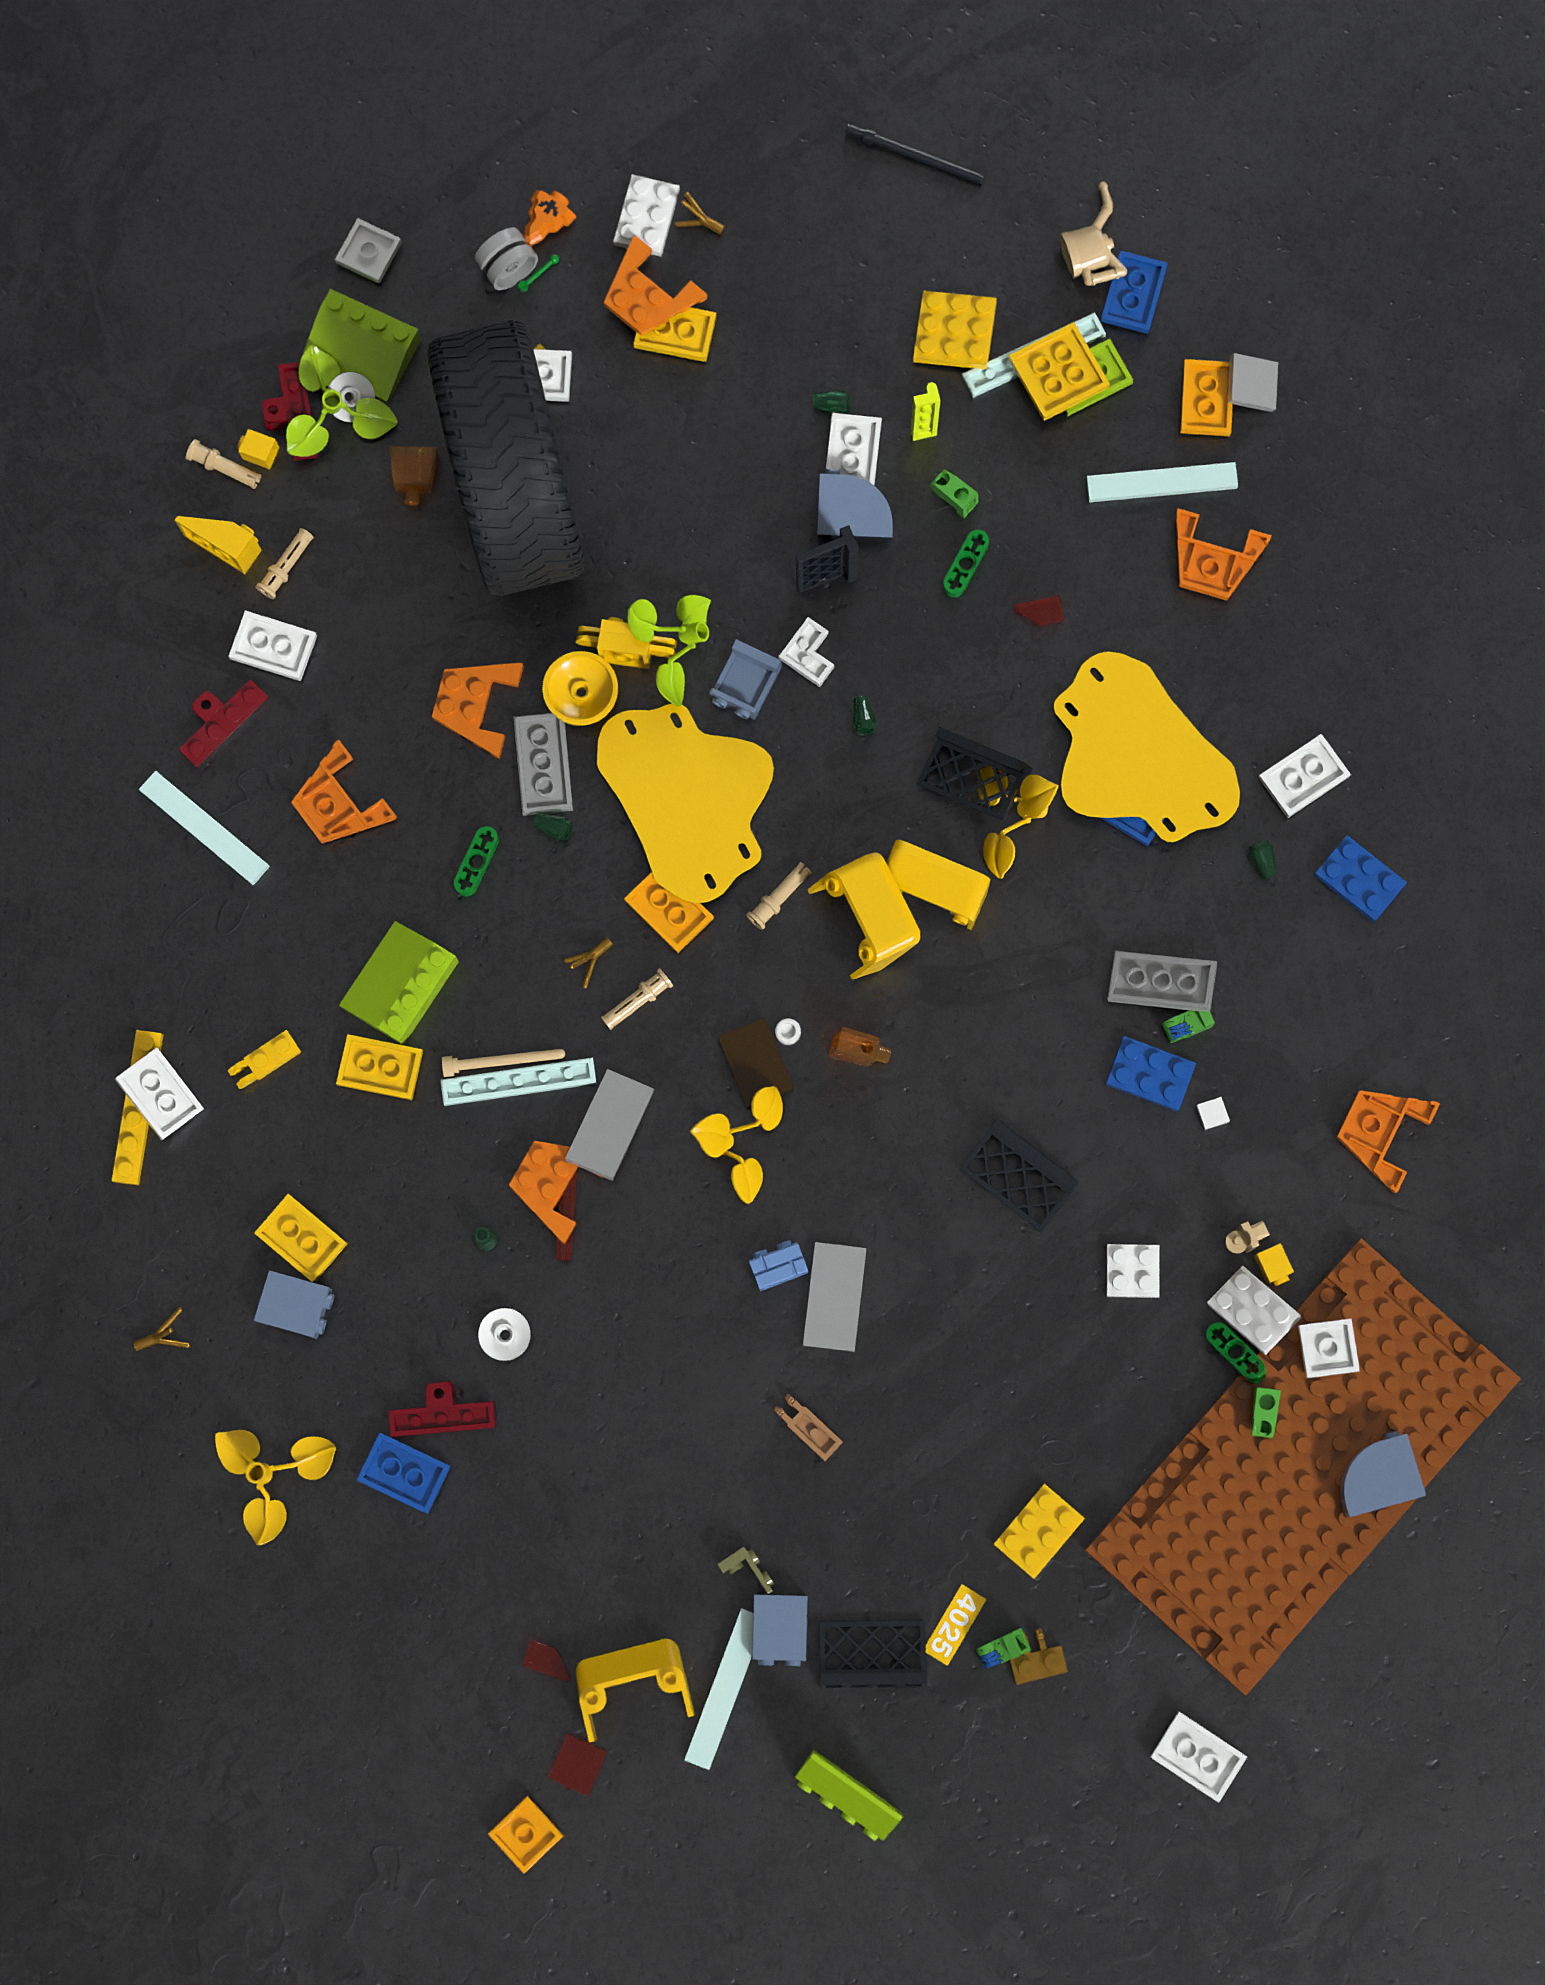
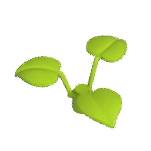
(305, 435)
(693, 614)

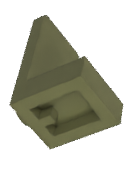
(734, 1563)

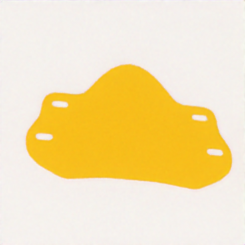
(1140, 752)
(686, 797)

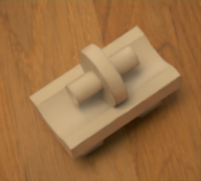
(1246, 1237)

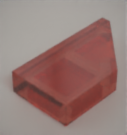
(1042, 611)
(545, 1660)

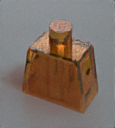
(413, 470)
(847, 1047)

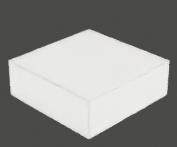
(1212, 1113)

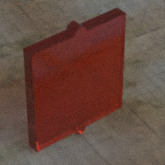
(577, 1765)

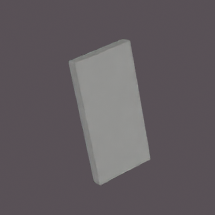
(543, 764)
(1162, 981)
(609, 1124)
(834, 1297)

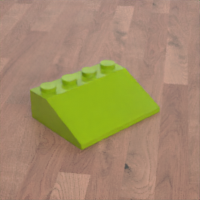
(364, 341)
(399, 982)
(848, 1795)

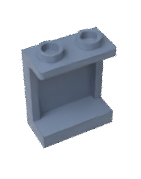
(745, 680)
(294, 1305)
(779, 1629)

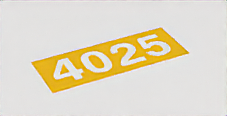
(954, 1624)

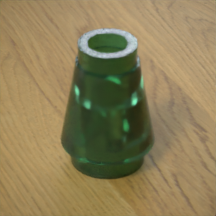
(832, 401)
(863, 716)
(555, 826)
(1263, 858)
(487, 1244)

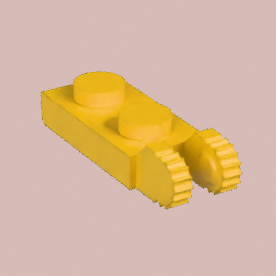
(266, 1059)

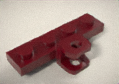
(295, 402)
(220, 720)
(441, 1414)

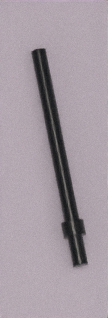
(871, 137)

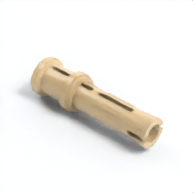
(213, 460)
(280, 575)
(771, 904)
(646, 992)

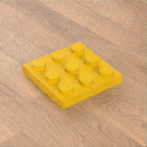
(955, 330)
(1059, 371)

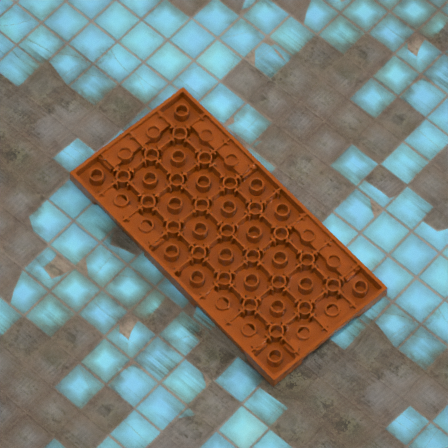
(1250, 1532)

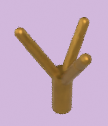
(704, 220)
(593, 955)
(161, 1332)

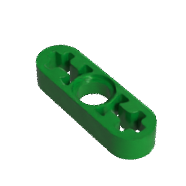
(951, 575)
(490, 847)
(1239, 1363)

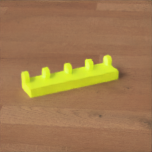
(925, 413)

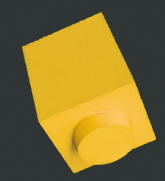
(258, 448)
(1274, 1265)

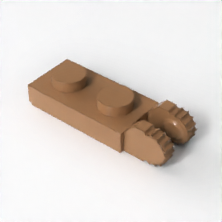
(810, 1429)

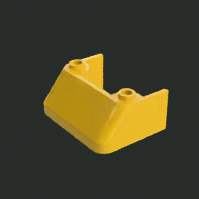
(938, 881)
(878, 909)
(622, 1666)

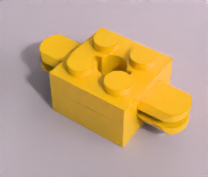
(620, 647)

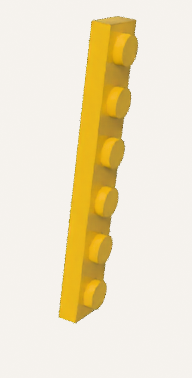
(133, 1125)

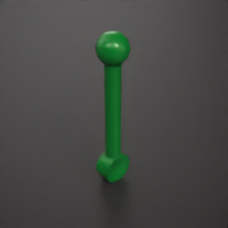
(523, 285)

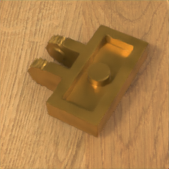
(1039, 1663)

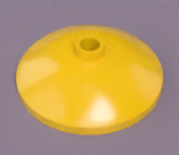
(580, 672)

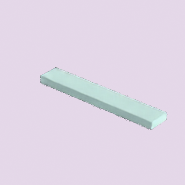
(1001, 370)
(1162, 482)
(204, 828)
(518, 1081)
(723, 1693)

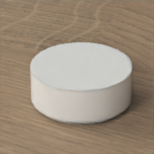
(787, 1031)

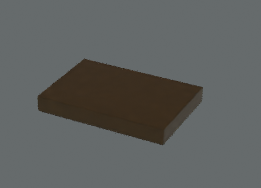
(755, 1060)

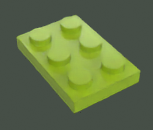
(1113, 369)

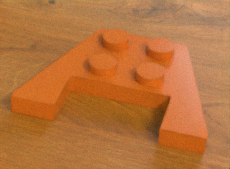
(640, 300)
(1211, 567)
(464, 700)
(329, 808)
(1372, 1126)
(542, 1182)

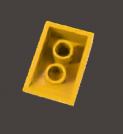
(223, 539)

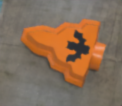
(547, 215)

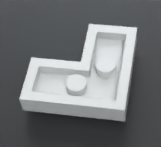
(801, 653)

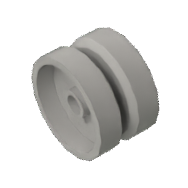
(506, 258)

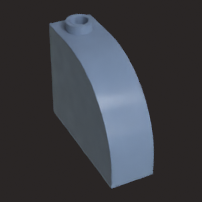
(852, 502)
(1381, 1476)

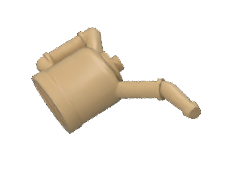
(1090, 249)

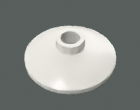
(358, 387)
(494, 1325)

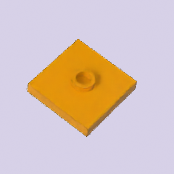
(525, 1834)

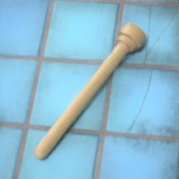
(453, 1065)

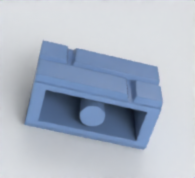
(778, 1266)

